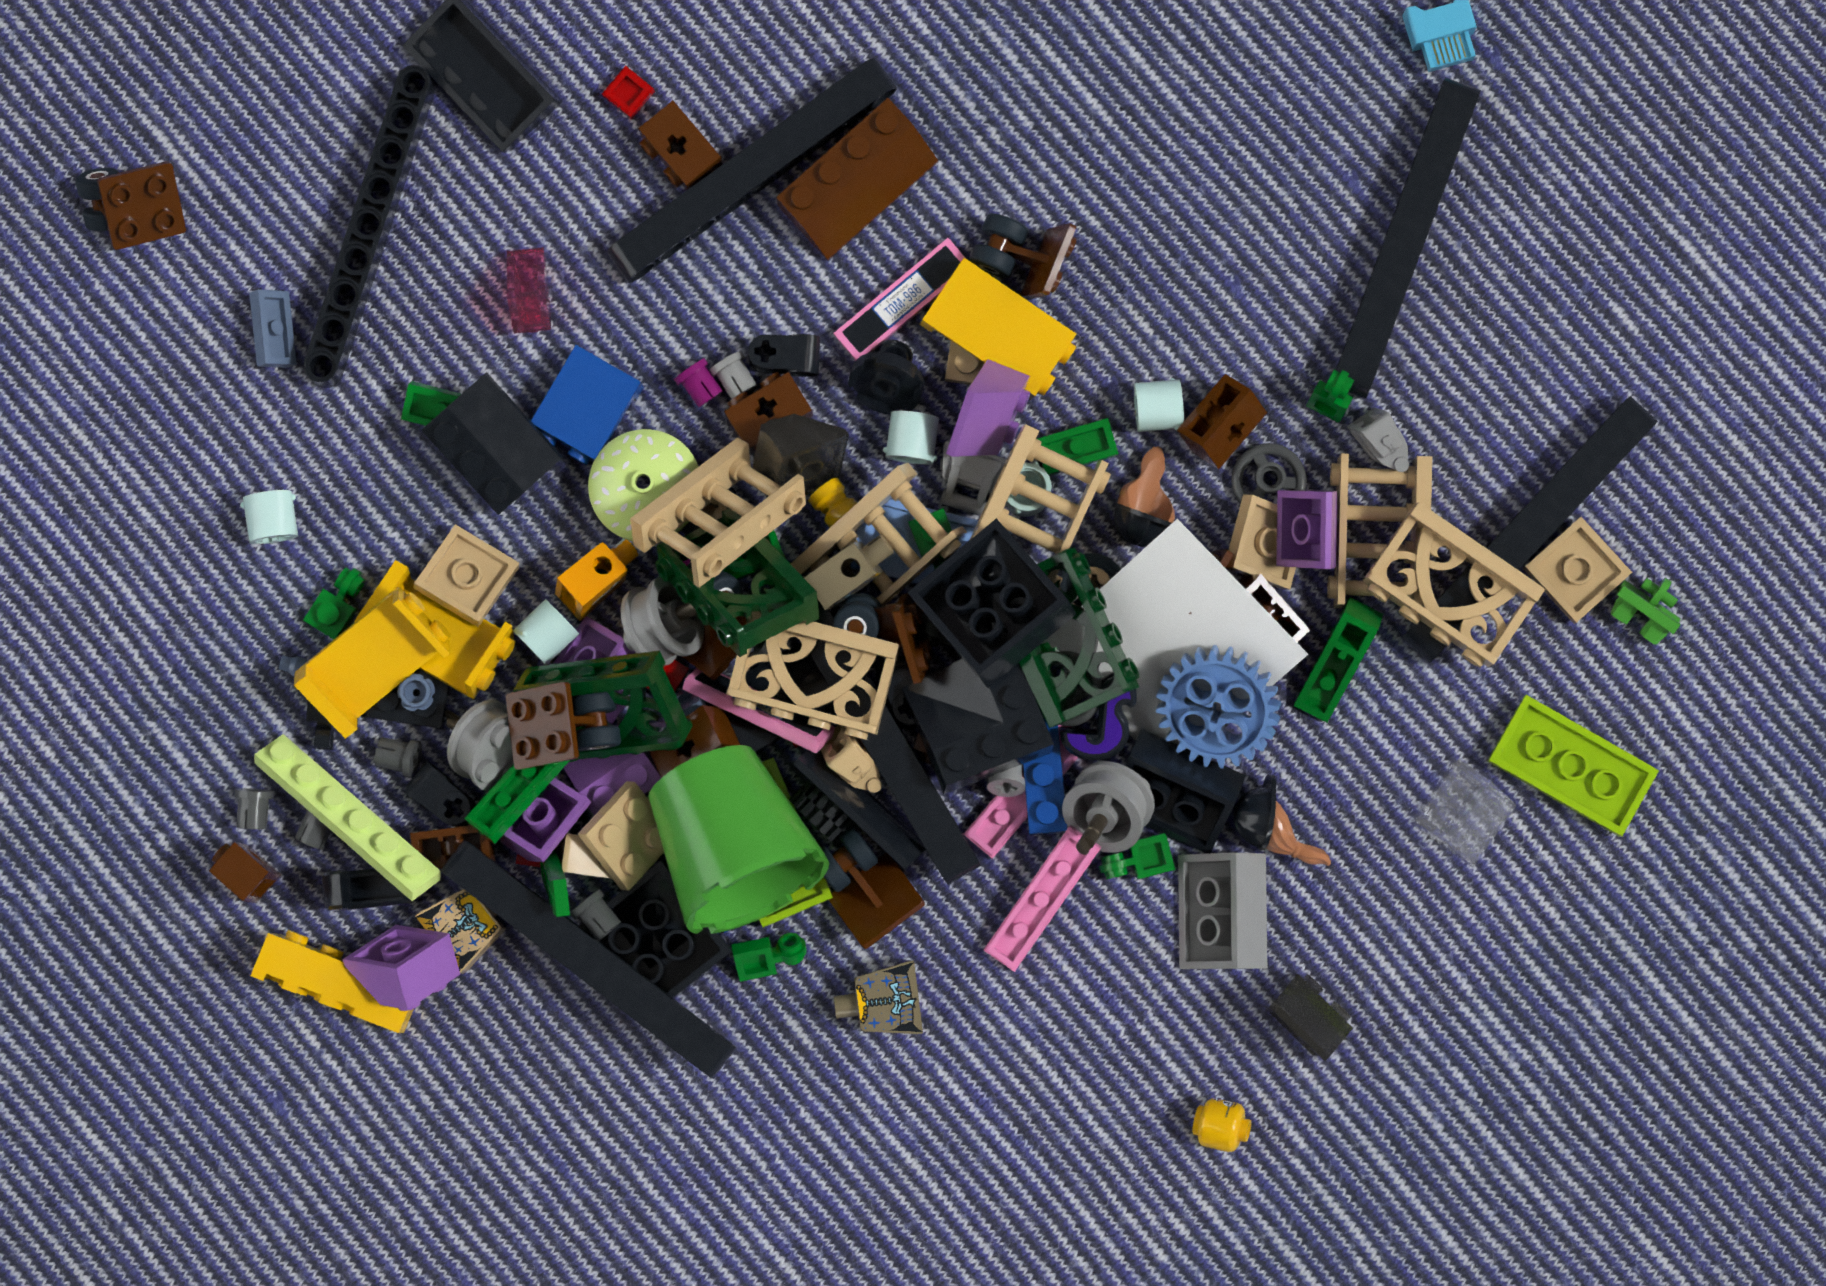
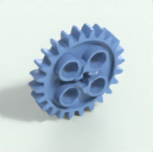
(1213, 738)

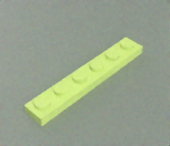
(347, 817)

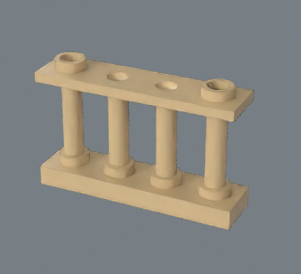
(1416, 477)
(1012, 482)
(711, 483)
(870, 511)

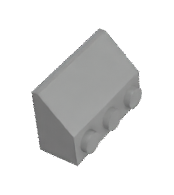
(1222, 911)

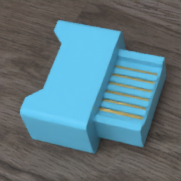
(1442, 33)

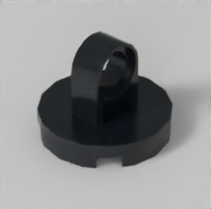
(887, 379)

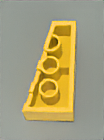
(324, 977)

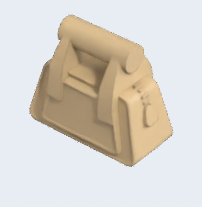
(851, 761)

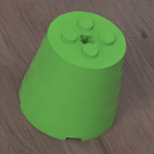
(732, 840)

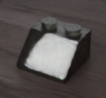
(800, 447)
(1309, 1017)

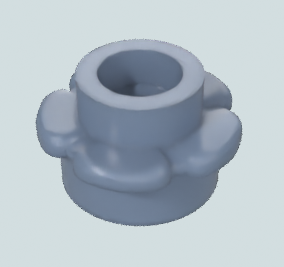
(412, 702)

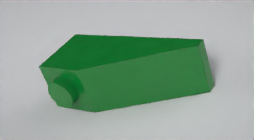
(1339, 659)

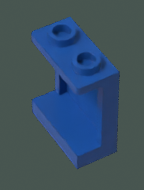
(585, 404)

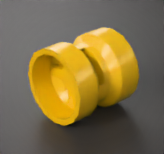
(831, 501)

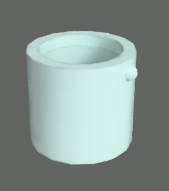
(1158, 405)
(912, 437)
(1023, 506)
(270, 516)
(545, 632)

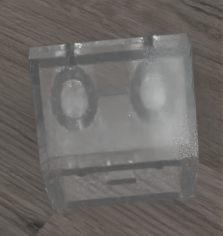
(1464, 812)

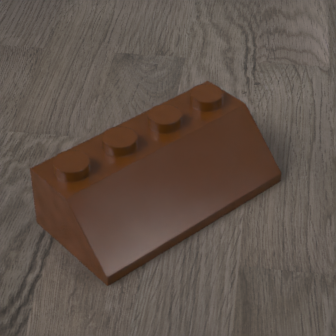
(857, 179)

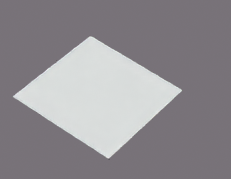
(1152, 610)

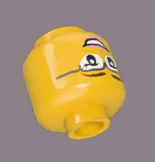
(1221, 1125)

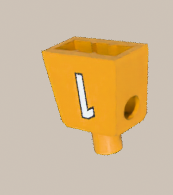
(584, 588)

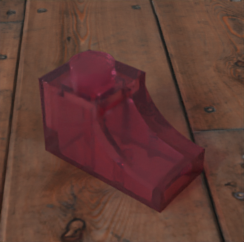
(528, 290)

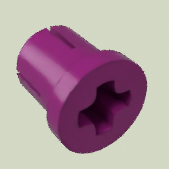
(699, 383)

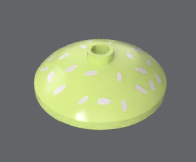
(622, 462)

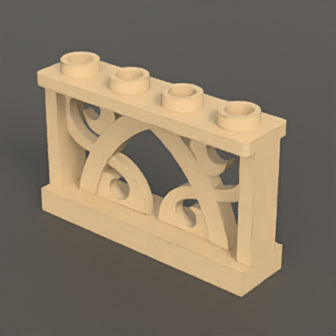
(1505, 578)
(862, 658)

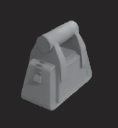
(1381, 439)
(971, 472)

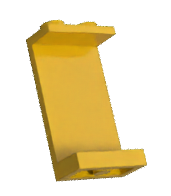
(1000, 326)
(472, 648)
(371, 659)

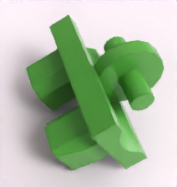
(1660, 620)

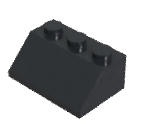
(492, 443)
(1188, 797)

